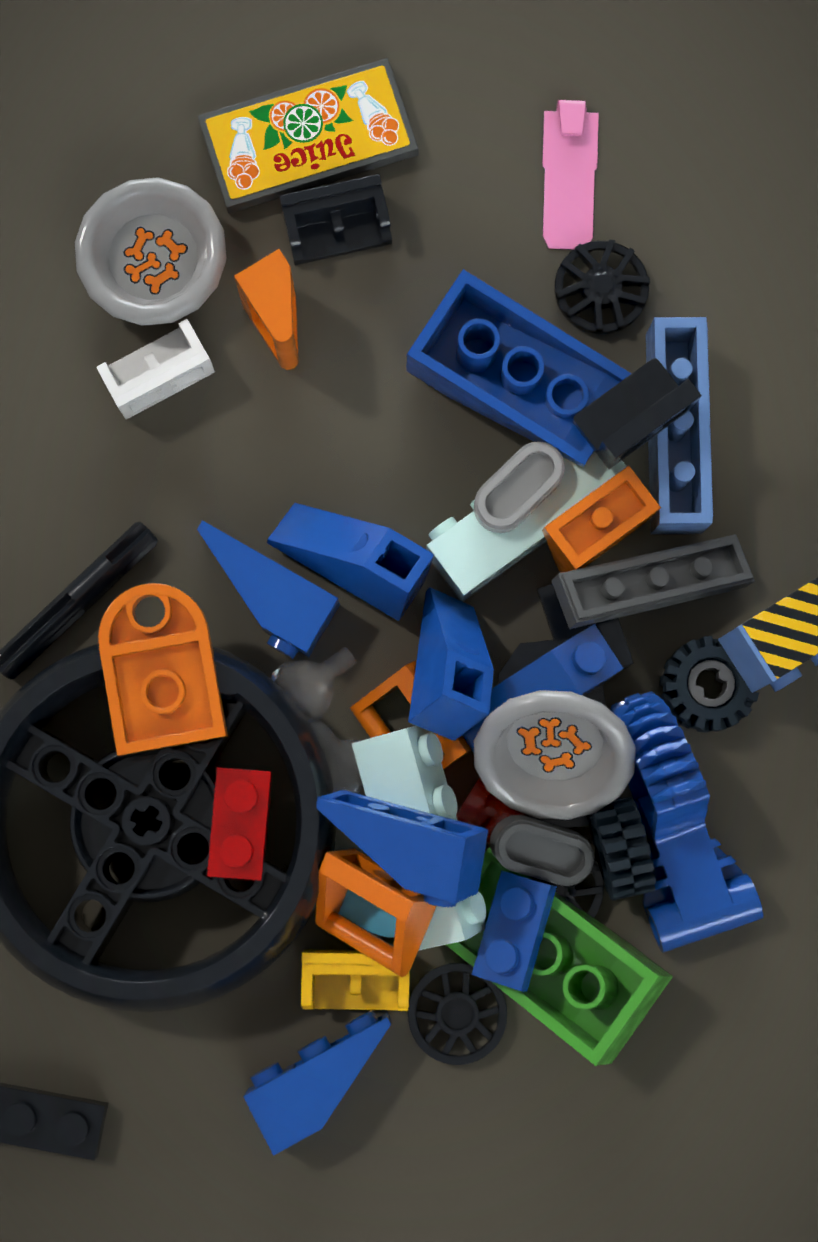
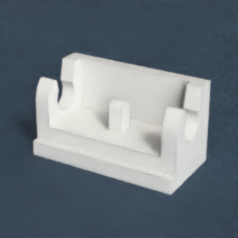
(156, 370)

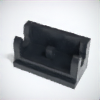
(336, 219)

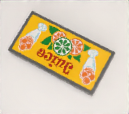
(308, 135)

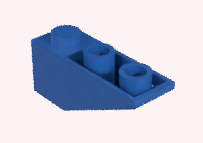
(355, 555)
(451, 668)
(305, 1094)

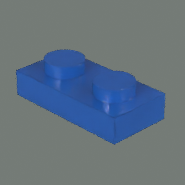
(514, 931)

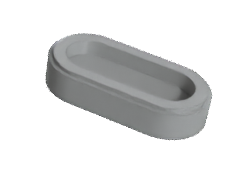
(519, 487)

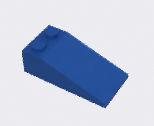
(511, 366)

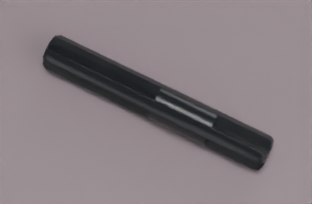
(76, 599)

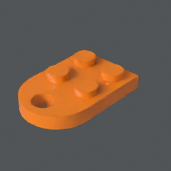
(159, 676)

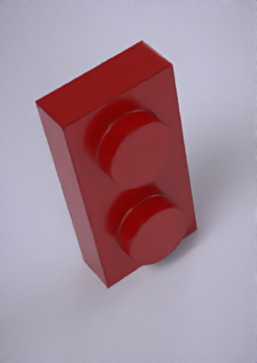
(239, 823)

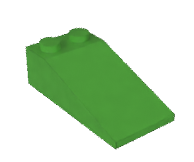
(585, 977)

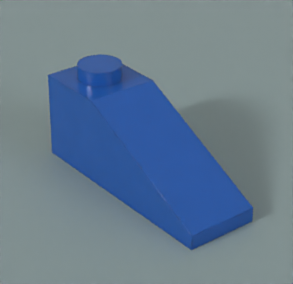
(280, 600)
(572, 666)
(413, 846)

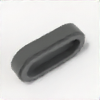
(542, 850)

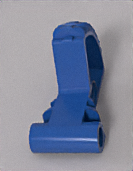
(696, 883)

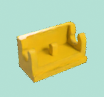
(350, 982)

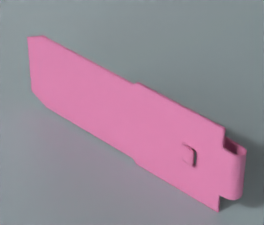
(570, 168)

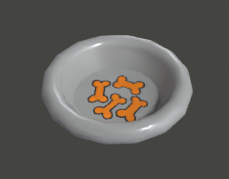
(150, 251)
(554, 755)

